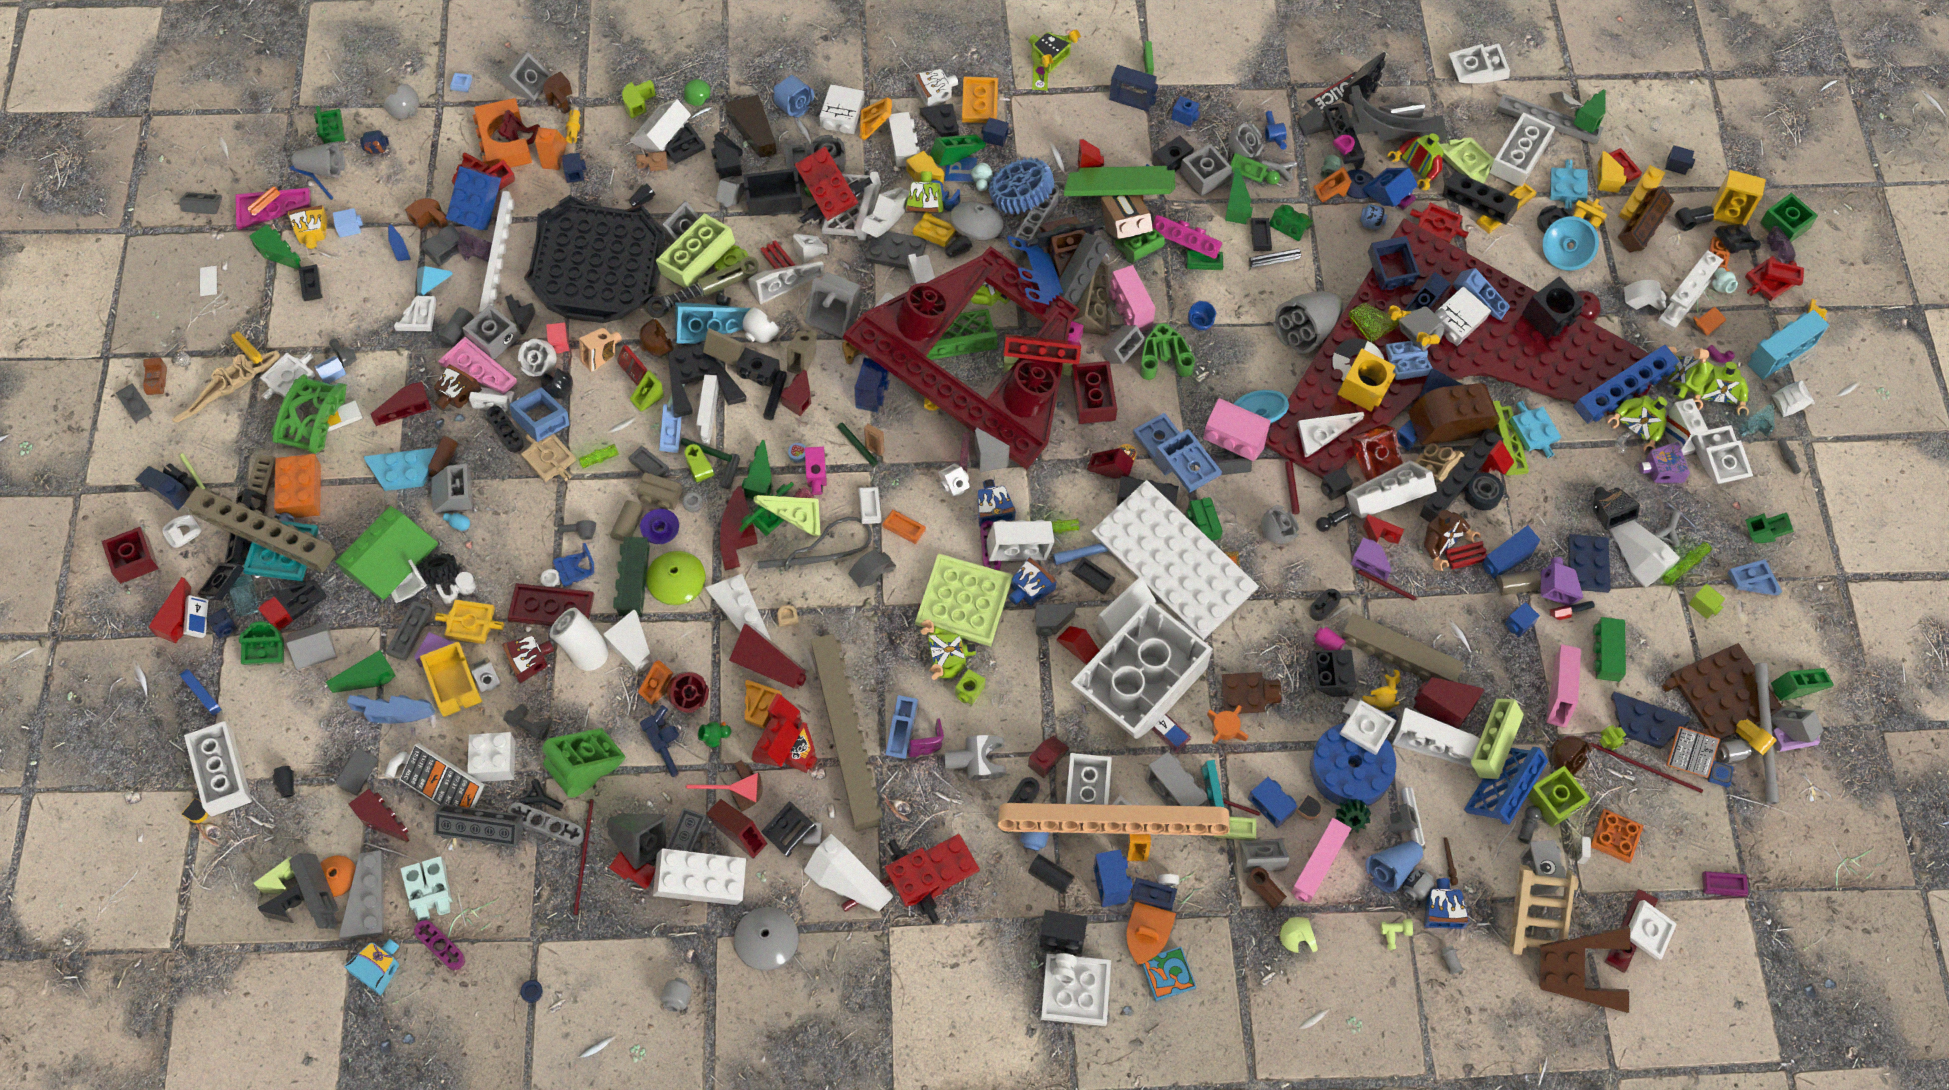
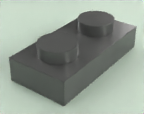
(133, 402)

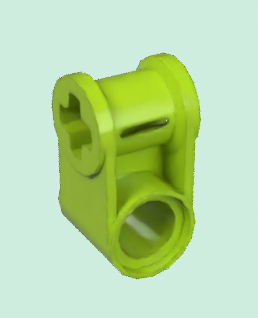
(698, 465)

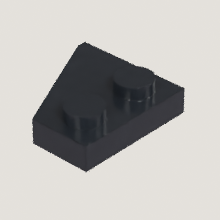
(942, 119)
(299, 598)

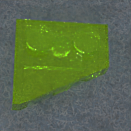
(1372, 321)

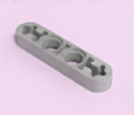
(547, 821)

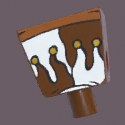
(455, 388)

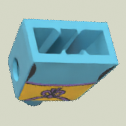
(374, 965)

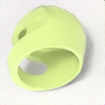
(1294, 931)

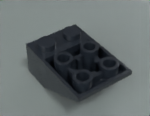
(1366, 78)

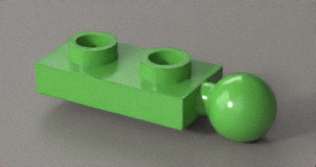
(1254, 169)

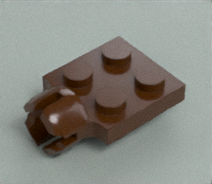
(1250, 692)

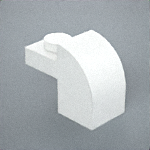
(1644, 293)

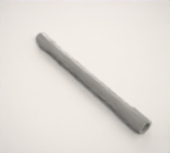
(1762, 680)

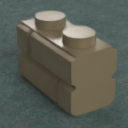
(659, 491)

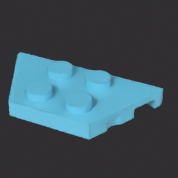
(401, 469)

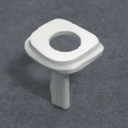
(174, 535)

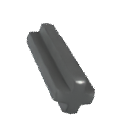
(730, 471)

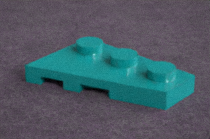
(1212, 784)

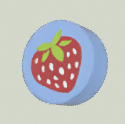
(797, 452)

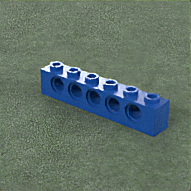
(1661, 358)

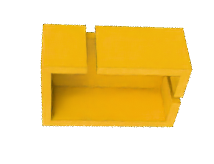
(450, 679)

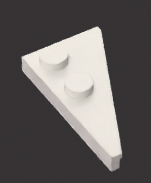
(1320, 431)

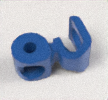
(949, 204)

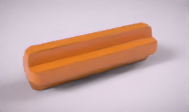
(263, 200)

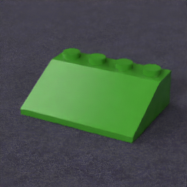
(382, 553)

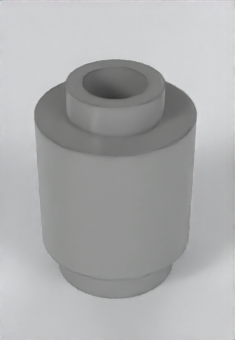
(1734, 750)

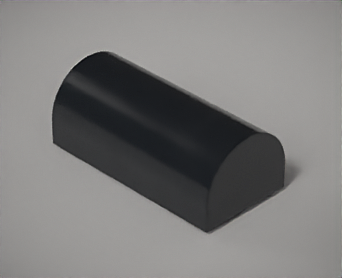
(1051, 874)

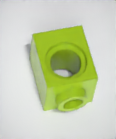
(969, 679)

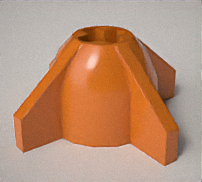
(1227, 725)

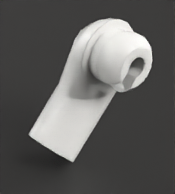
(395, 762)

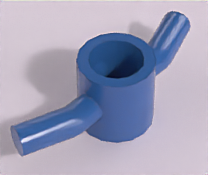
(1275, 132)

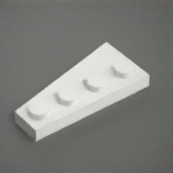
(737, 603)

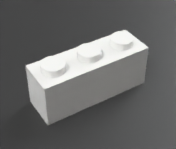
(902, 137)

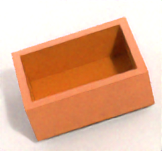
(298, 485)

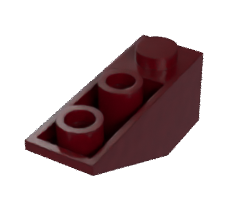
(374, 815)

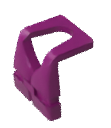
(927, 745)

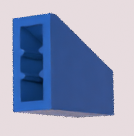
(1511, 553)

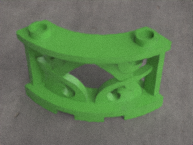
(332, 397)

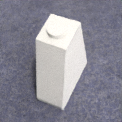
(629, 642)

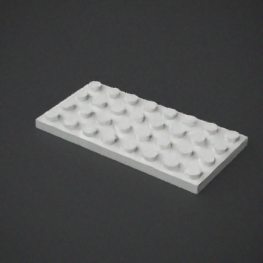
(1174, 560)

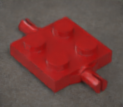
(1440, 222)
(1769, 288)

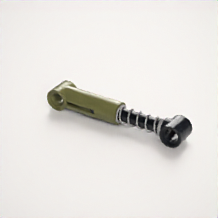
(705, 286)

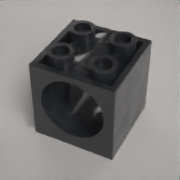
(1560, 296)

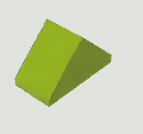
(647, 392)

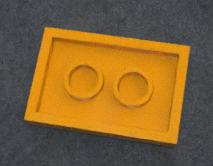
(979, 99)

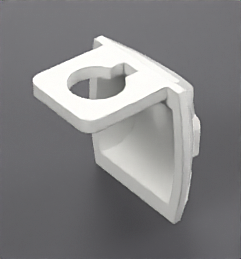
(1792, 398)
(410, 585)

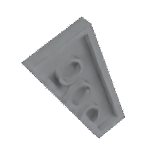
(366, 899)

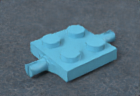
(1568, 184)
(1535, 429)

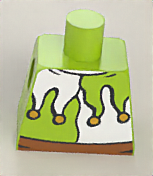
(925, 195)

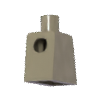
(804, 345)

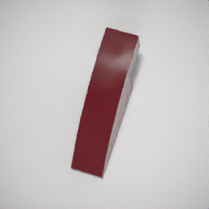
(730, 536)

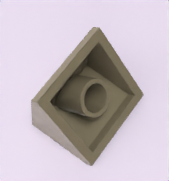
(723, 347)

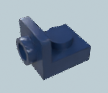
(221, 623)

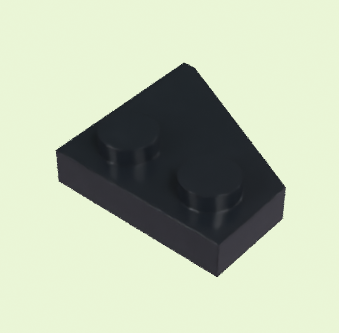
(685, 144)

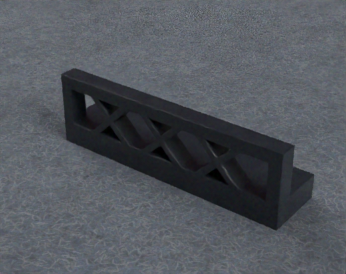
(1342, 118)
(235, 542)

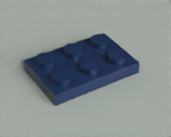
(1591, 561)

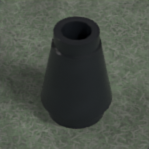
(642, 195)
(958, 246)
(284, 780)

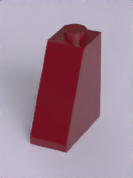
(737, 828)

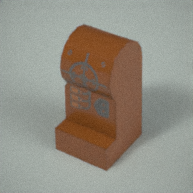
(154, 376)

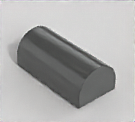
(453, 330)

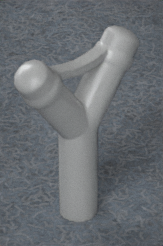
(1281, 168)
(1670, 530)

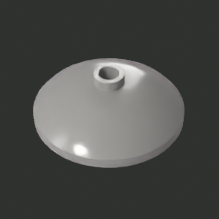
(976, 220)
(769, 951)

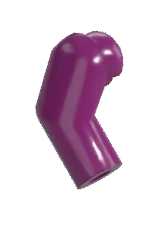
(1720, 357)

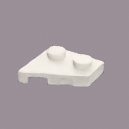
(419, 315)

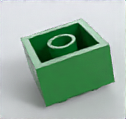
(1790, 216)

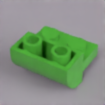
(1140, 245)

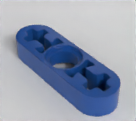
(200, 692)

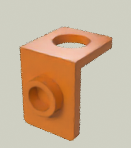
(1710, 321)

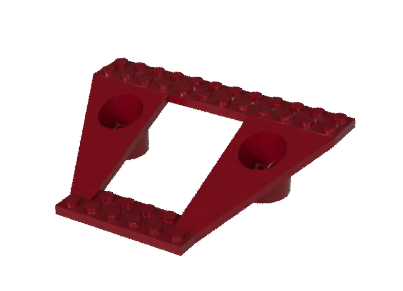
(911, 324)

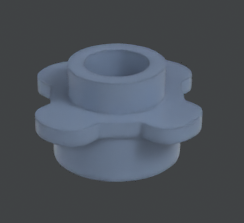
(285, 517)

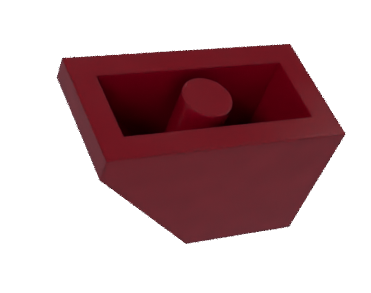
(1111, 463)
(1047, 756)

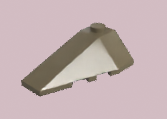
(1094, 303)

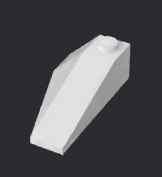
(781, 280)
(840, 871)

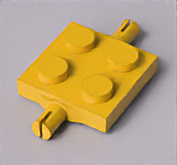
(469, 621)

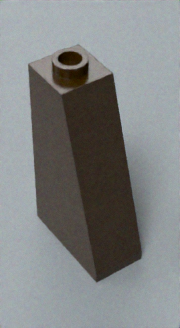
(751, 121)

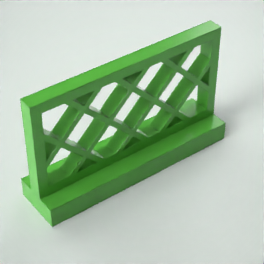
(966, 344)

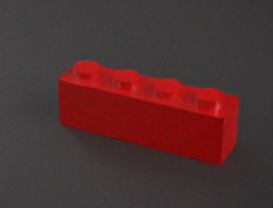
(1042, 349)

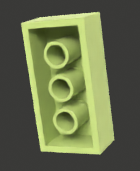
(695, 251)

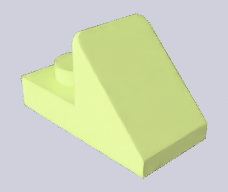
(273, 880)

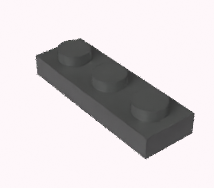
(409, 631)

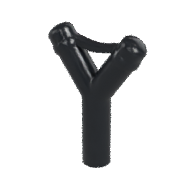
(540, 797)

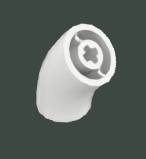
(580, 640)

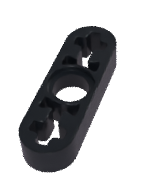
(505, 421)

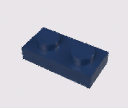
(1153, 894)

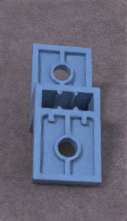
(1177, 452)

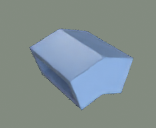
(330, 370)

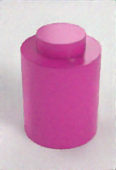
(1328, 639)

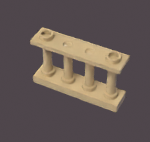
(1523, 899)

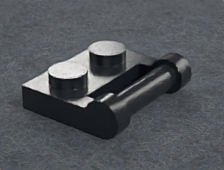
(1733, 234)
(784, 824)

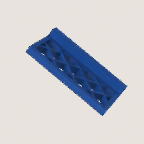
(1516, 788)

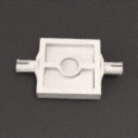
(284, 372)

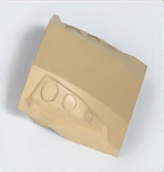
(1439, 460)

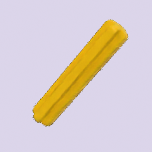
(247, 347)

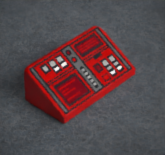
(631, 365)

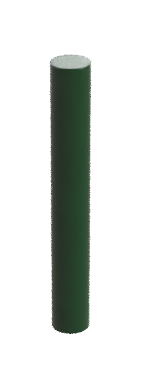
(857, 444)
(708, 450)

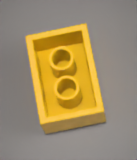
(1737, 198)

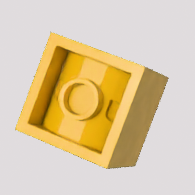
(1373, 367)

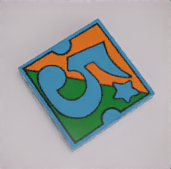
(1169, 974)

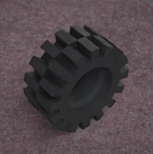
(439, 568)

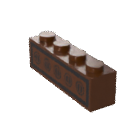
(1646, 219)

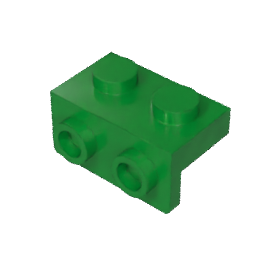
(330, 125)
(1290, 222)

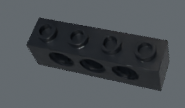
(1480, 197)

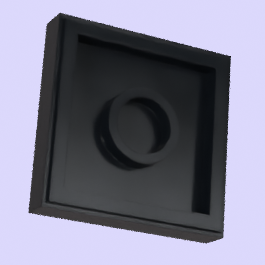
(220, 581)

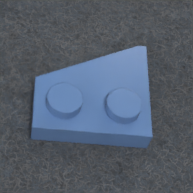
(1755, 578)

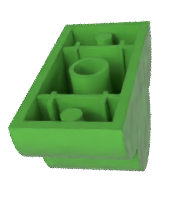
(581, 759)

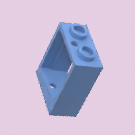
(540, 429)

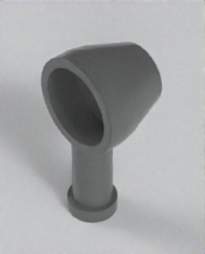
(345, 356)
(585, 529)

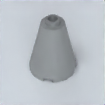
(320, 160)

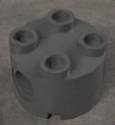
(835, 148)

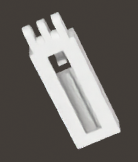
(707, 408)

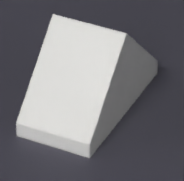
(808, 246)

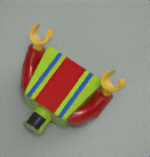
(1423, 156)

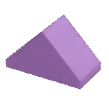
(430, 643)

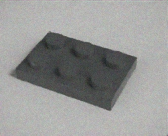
(893, 249)

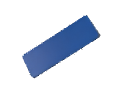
(397, 244)

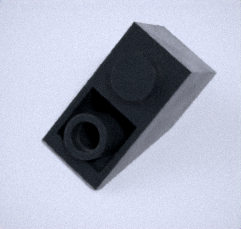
(727, 160)

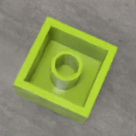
(1558, 796)

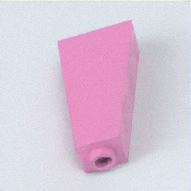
(1564, 686)
(1321, 861)

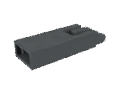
(315, 889)

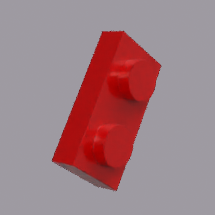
(1631, 171)

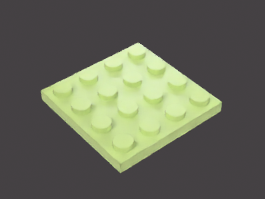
(965, 599)

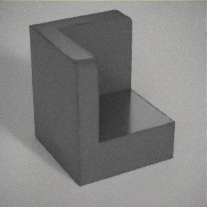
(1403, 820)

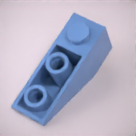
(1482, 290)

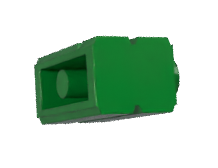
(1204, 517)

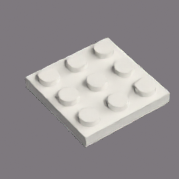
(1077, 1000)

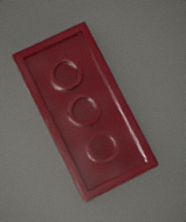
(545, 604)

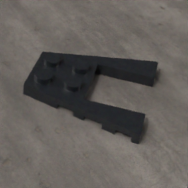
(690, 366)

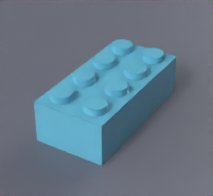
(1787, 344)

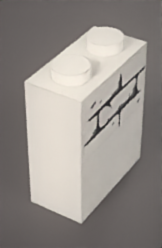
(842, 109)
(1464, 315)

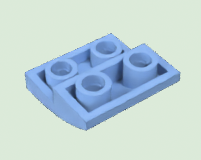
(1408, 359)

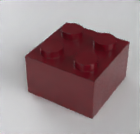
(130, 555)

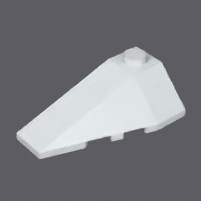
(1644, 552)

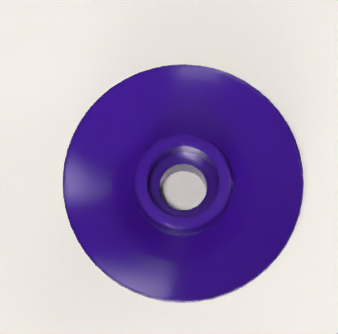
(659, 519)

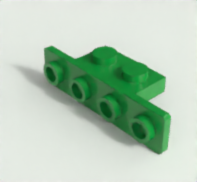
(763, 518)

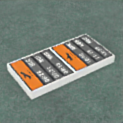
(440, 779)

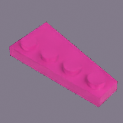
(286, 201)

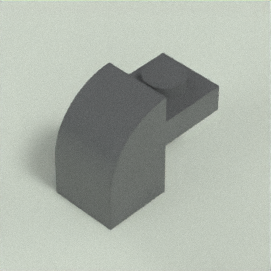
(870, 567)

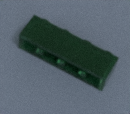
(632, 576)

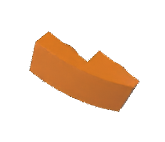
(1720, 250)

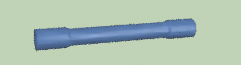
(1070, 555)

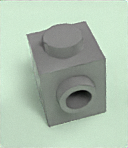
(484, 674)

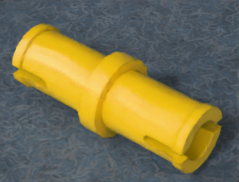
(572, 126)

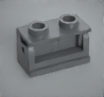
(794, 154)

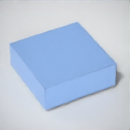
(461, 82)

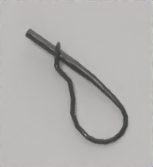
(792, 561)

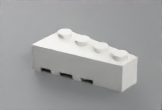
(1391, 489)
(1434, 738)

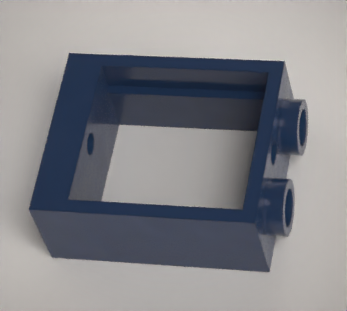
(1136, 79)
(1392, 246)

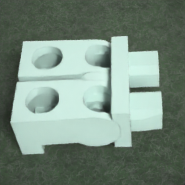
(430, 894)

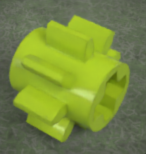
(1612, 737)

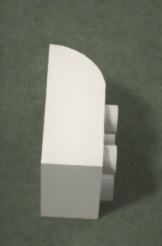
(1143, 670)

